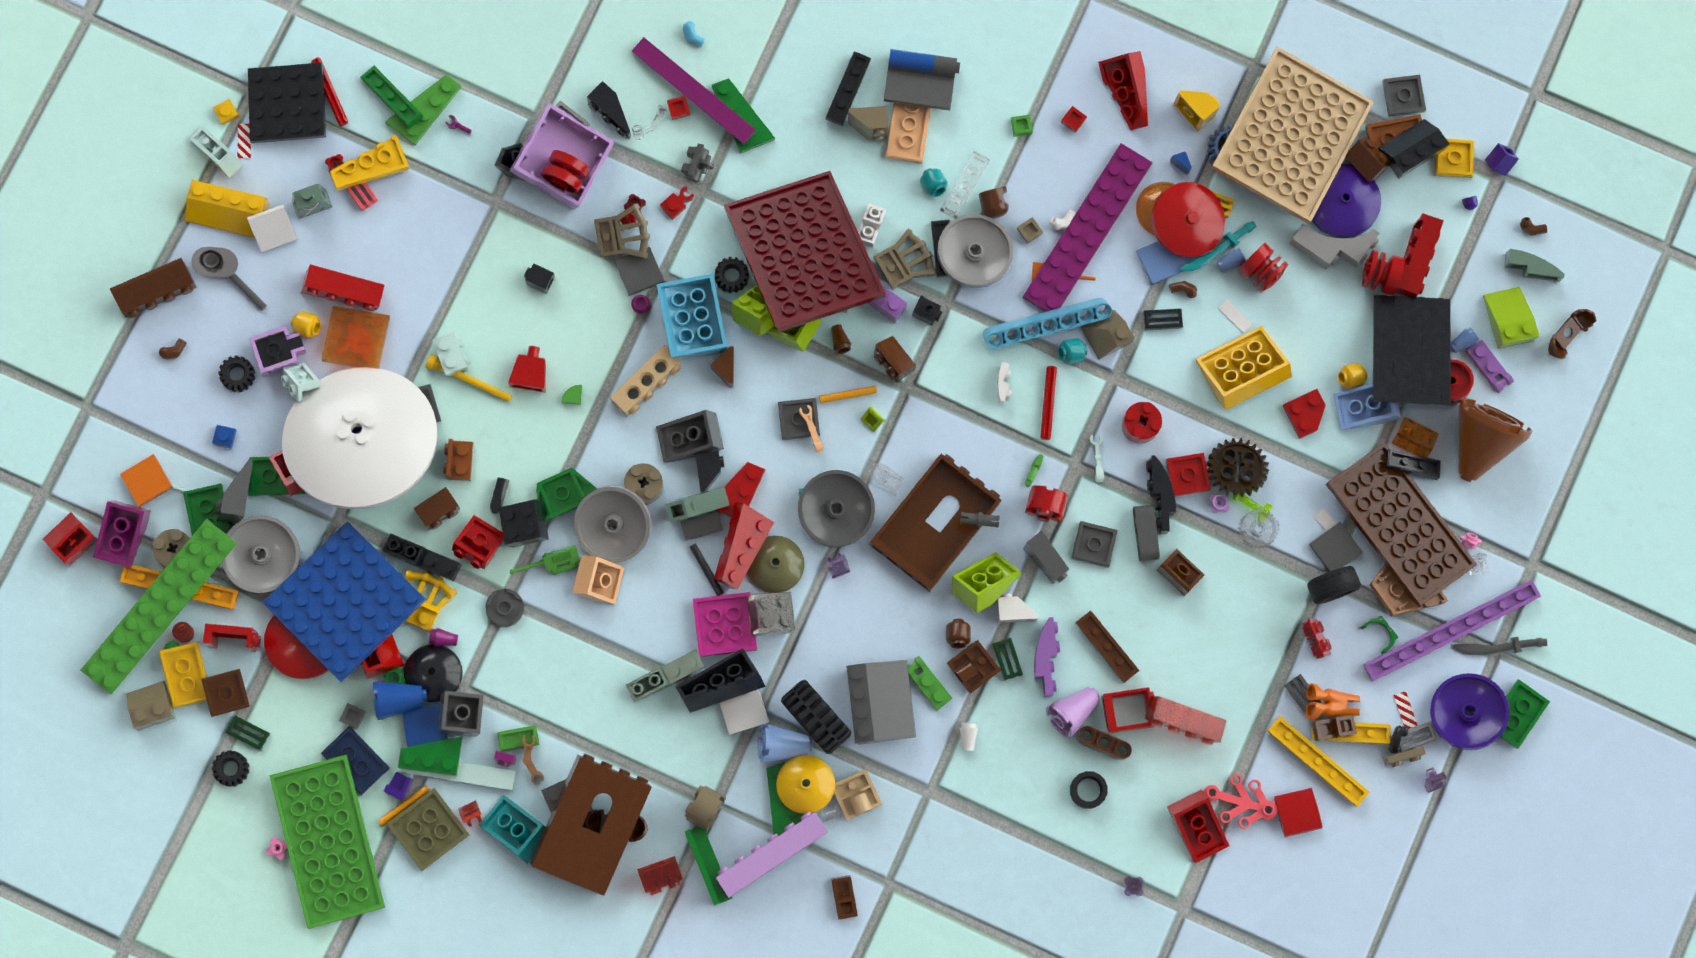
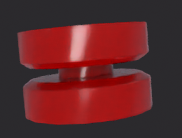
(565, 171)
(1462, 381)

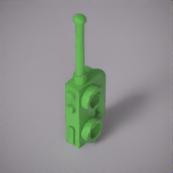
(554, 558)

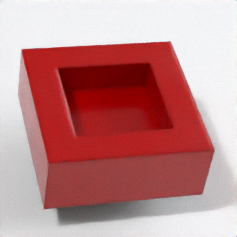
(678, 107)
(1074, 119)

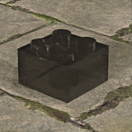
(771, 613)

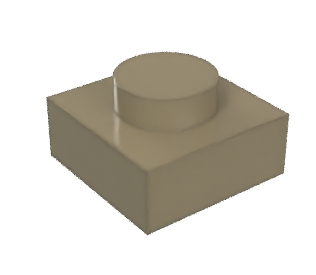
(1029, 230)

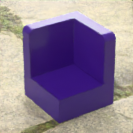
(1501, 159)
(399, 786)

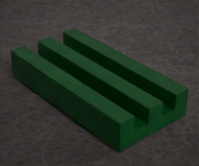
(1000, 662)
(262, 740)

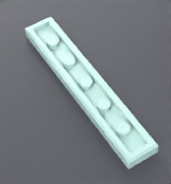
(475, 775)

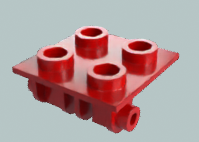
(1316, 628)

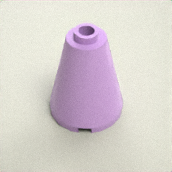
(1073, 710)

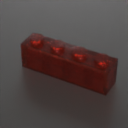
(1185, 719)

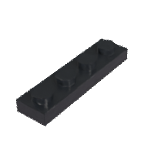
(848, 88)

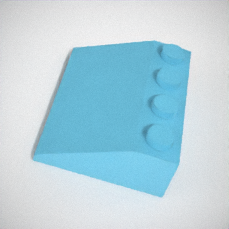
(692, 317)

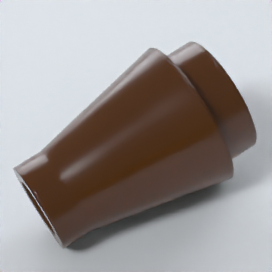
(841, 342)

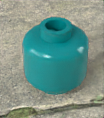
(933, 182)
(1072, 351)

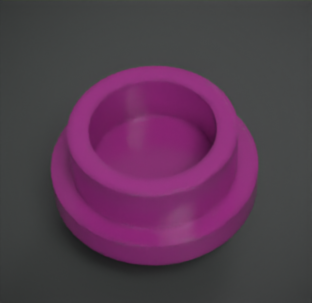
(640, 304)

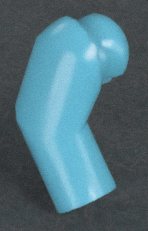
(690, 35)

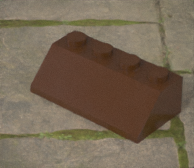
(153, 288)

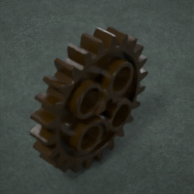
(1254, 470)

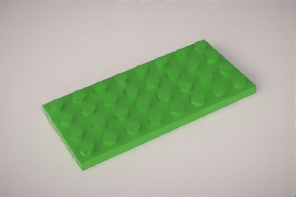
(327, 841)

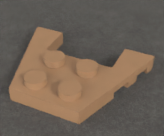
(1395, 597)

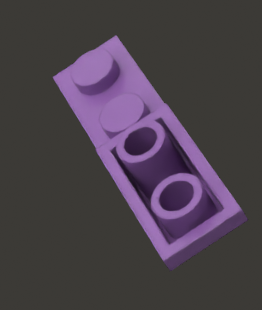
(1046, 648)

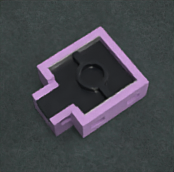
(277, 350)

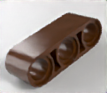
(1094, 744)

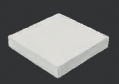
(272, 228)

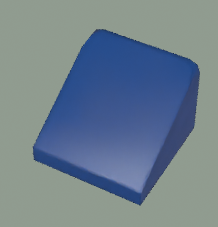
(1181, 162)

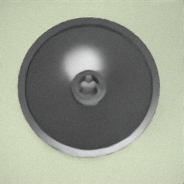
(836, 508)

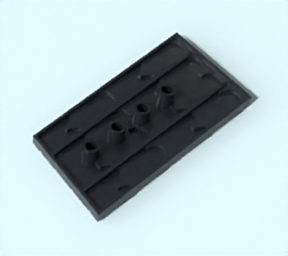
(1411, 350)

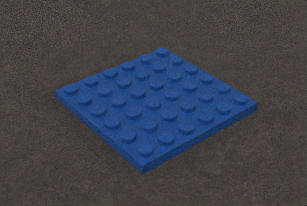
(344, 601)

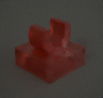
(469, 812)

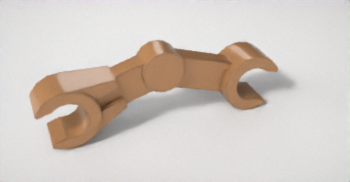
(528, 761)

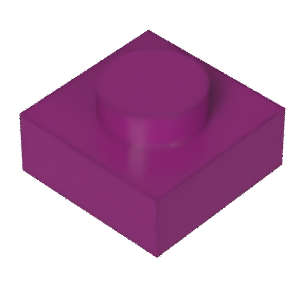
(504, 759)

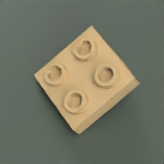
(856, 795)

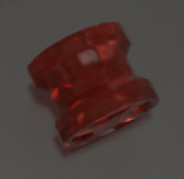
(186, 633)

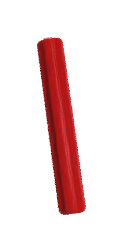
(332, 98)
(1048, 403)

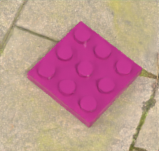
(723, 624)

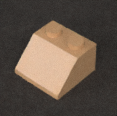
(598, 579)

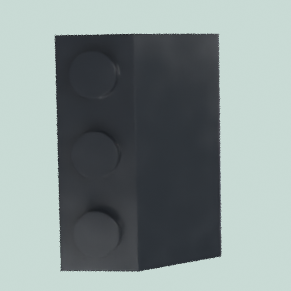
(1414, 147)

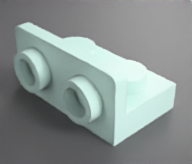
(299, 379)

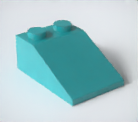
(513, 828)

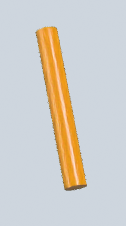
(847, 394)
(404, 805)

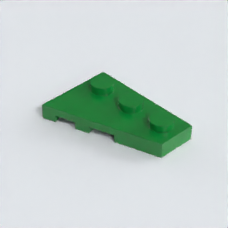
(432, 757)

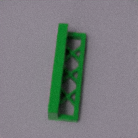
(707, 863)

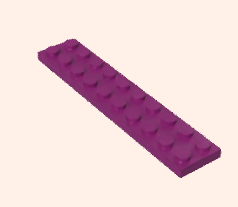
(1087, 229)

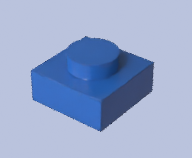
(224, 436)

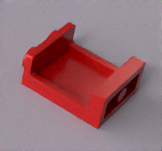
(214, 631)

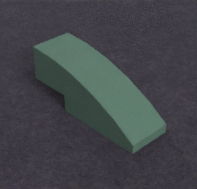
(1532, 266)

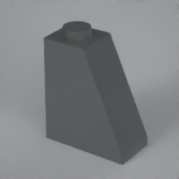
(1046, 557)

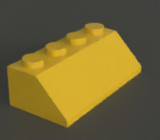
(223, 207)

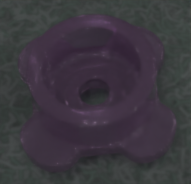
(1133, 881)

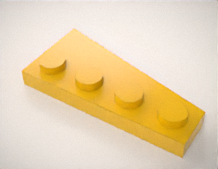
(379, 162)

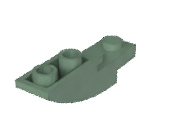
(665, 676)

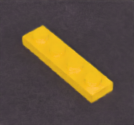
(1366, 733)

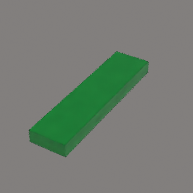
(391, 97)

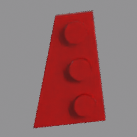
(742, 487)

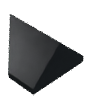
(506, 159)

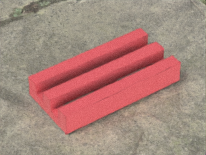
(368, 203)

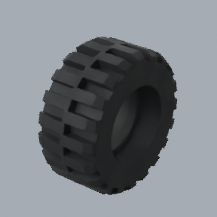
(816, 716)

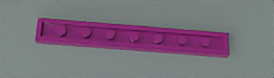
(694, 90)

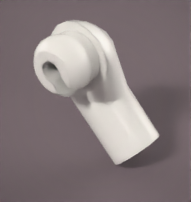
(1062, 223)

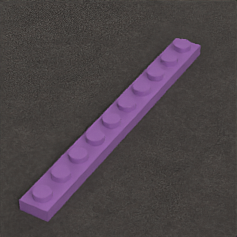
(1452, 630)

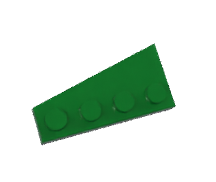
(729, 95)

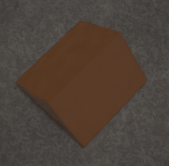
(1180, 572)

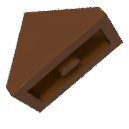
(724, 366)

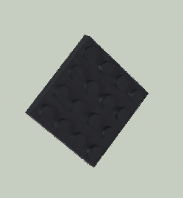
(286, 102)

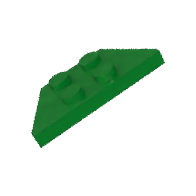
(562, 492)

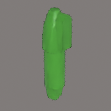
(1034, 469)

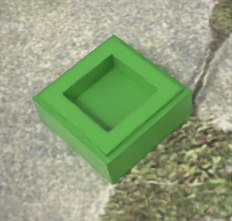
(1021, 125)

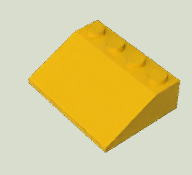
(1244, 367)

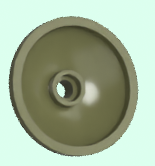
(781, 576)

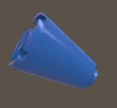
(396, 698)

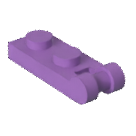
(1489, 366)

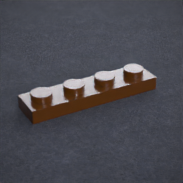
(1107, 646)

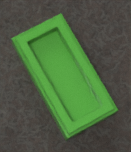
(513, 738)

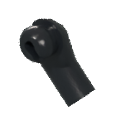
(1399, 731)

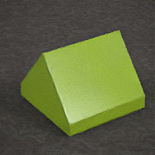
(872, 419)

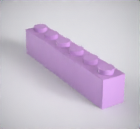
(772, 854)

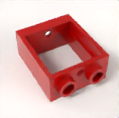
(1109, 709)

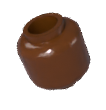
(958, 633)

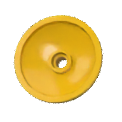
(801, 798)

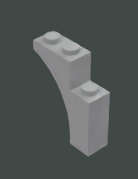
(1327, 250)

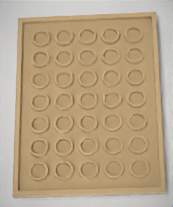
(1292, 135)

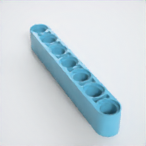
(1055, 325)

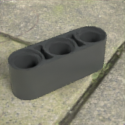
(1146, 533)

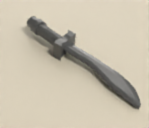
(1478, 649)

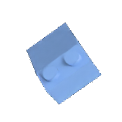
(1357, 409)

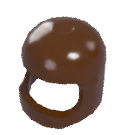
(993, 202)

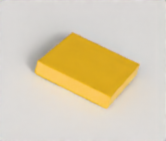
(1456, 159)

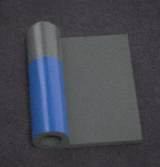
(920, 79)

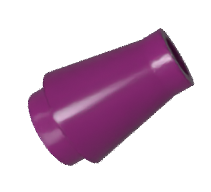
(440, 637)

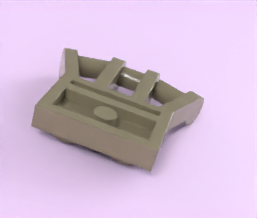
(611, 237)
(894, 266)

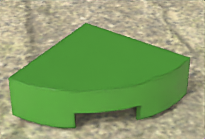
(572, 395)

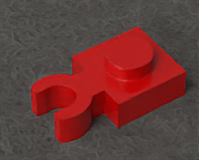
(675, 204)

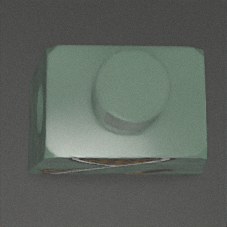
(310, 201)

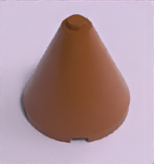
(1486, 438)

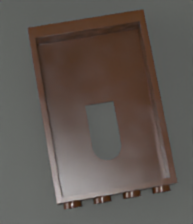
(918, 546)
(577, 852)

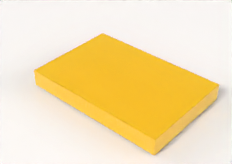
(183, 673)

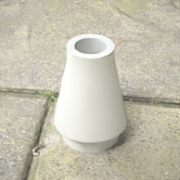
(968, 735)

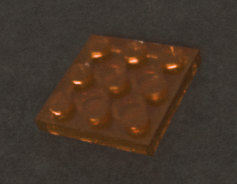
(355, 338)

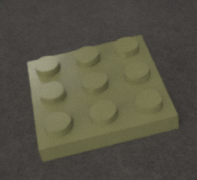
(428, 829)

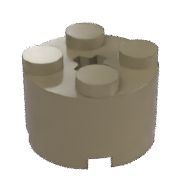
(648, 473)
(165, 542)
(705, 807)

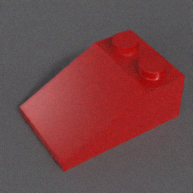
(1198, 826)

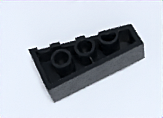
(721, 682)

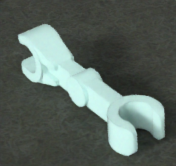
(1099, 473)

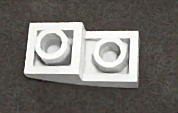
(871, 224)
(1003, 391)

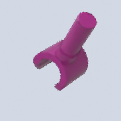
(455, 124)

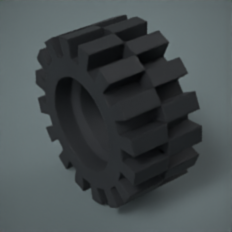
(735, 285)
(231, 363)
(225, 757)

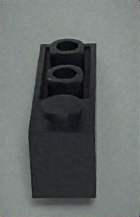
(607, 104)

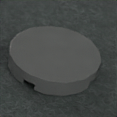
(504, 607)

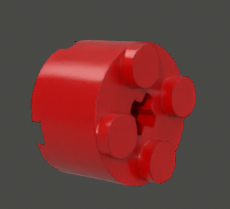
(1145, 412)
(1046, 503)

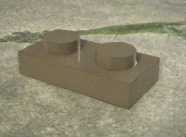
(1412, 755)

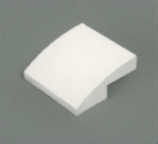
(744, 712)

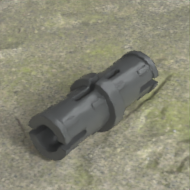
(979, 519)

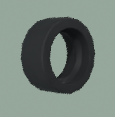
(1088, 775)

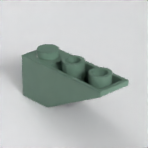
(696, 504)

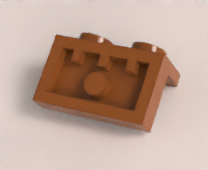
(458, 460)

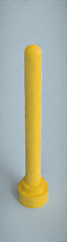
(434, 363)

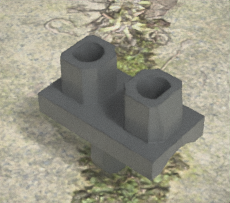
(699, 164)

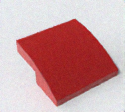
(1298, 812)

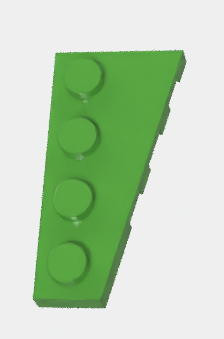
(431, 105)

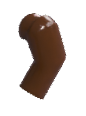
(1527, 225)

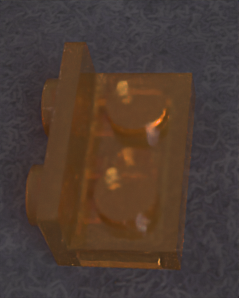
(1415, 438)

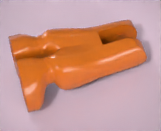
(1334, 705)

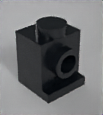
(920, 313)

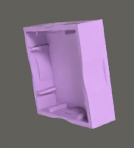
(560, 132)

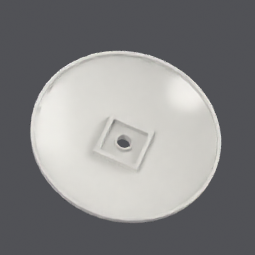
(366, 466)

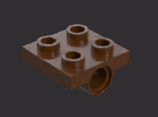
(973, 666)

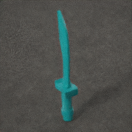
(1231, 239)

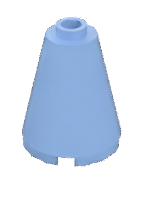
(781, 744)

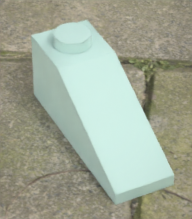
(216, 151)

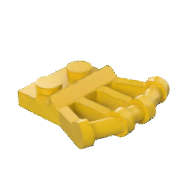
(427, 613)

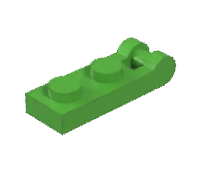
(929, 684)

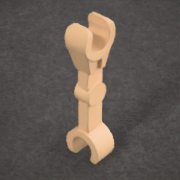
(818, 446)

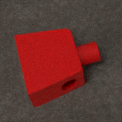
(529, 371)

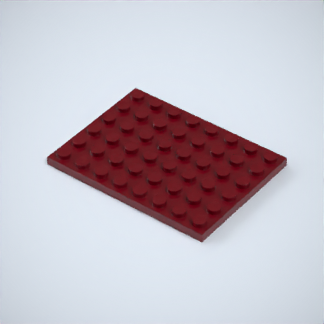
(804, 251)

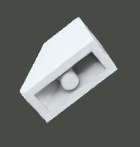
(1014, 610)

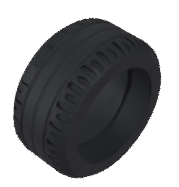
(1334, 585)

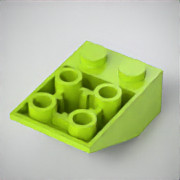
(752, 312)

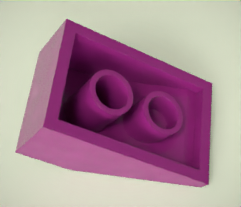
(121, 533)

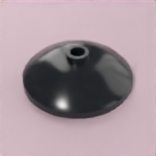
(447, 671)

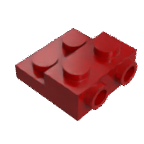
(478, 543)

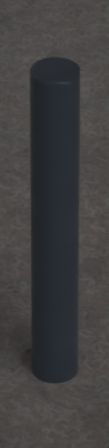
(706, 569)

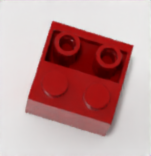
(69, 539)
(383, 659)

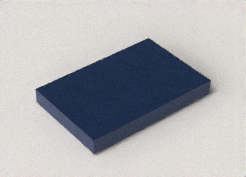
(363, 761)

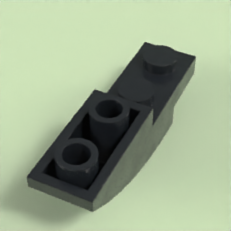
(1161, 486)
(422, 557)

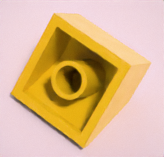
(1197, 107)

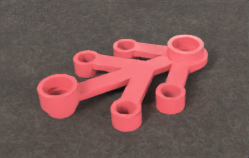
(1244, 802)

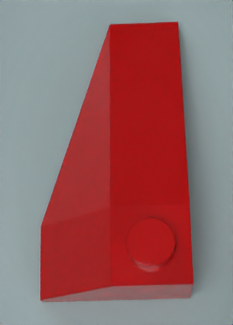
(1128, 84)

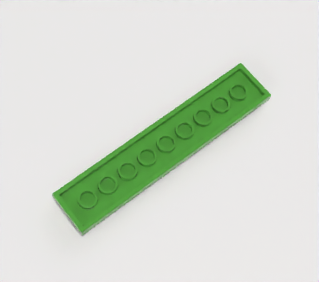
(158, 606)

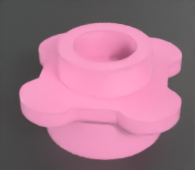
(1470, 540)
(280, 854)

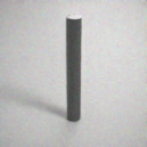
(247, 291)

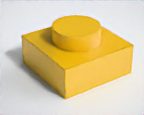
(226, 111)

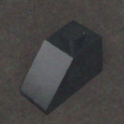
(709, 468)

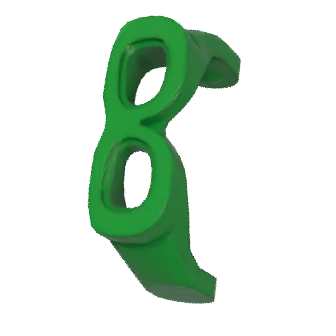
(1393, 636)

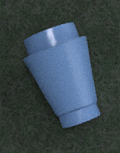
(1231, 260)
(1464, 340)

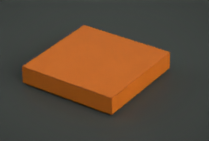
(146, 480)

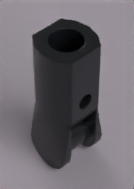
(499, 494)

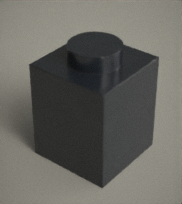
(539, 278)

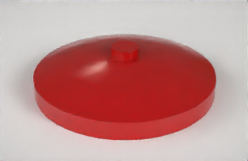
(1188, 219)
(289, 653)

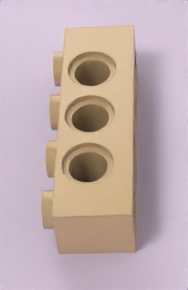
(634, 383)

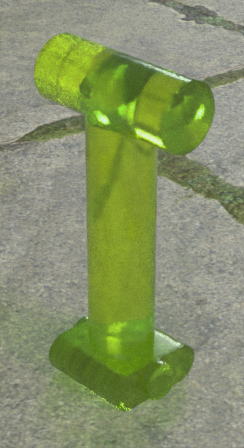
(1252, 504)

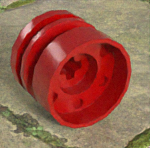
(1263, 268)
(1383, 272)

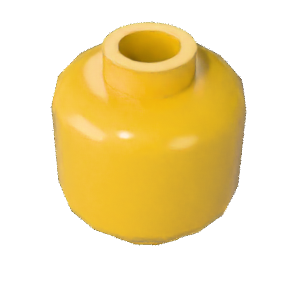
(306, 324)
(1352, 376)

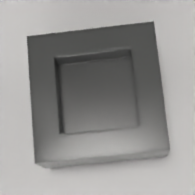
(352, 716)

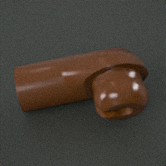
(1184, 286)
(172, 352)

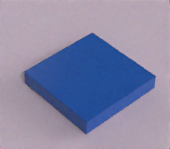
(422, 725)

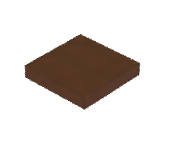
(225, 692)

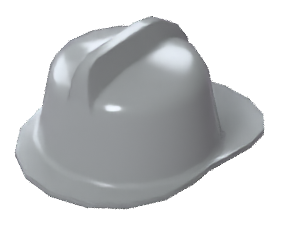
(214, 262)

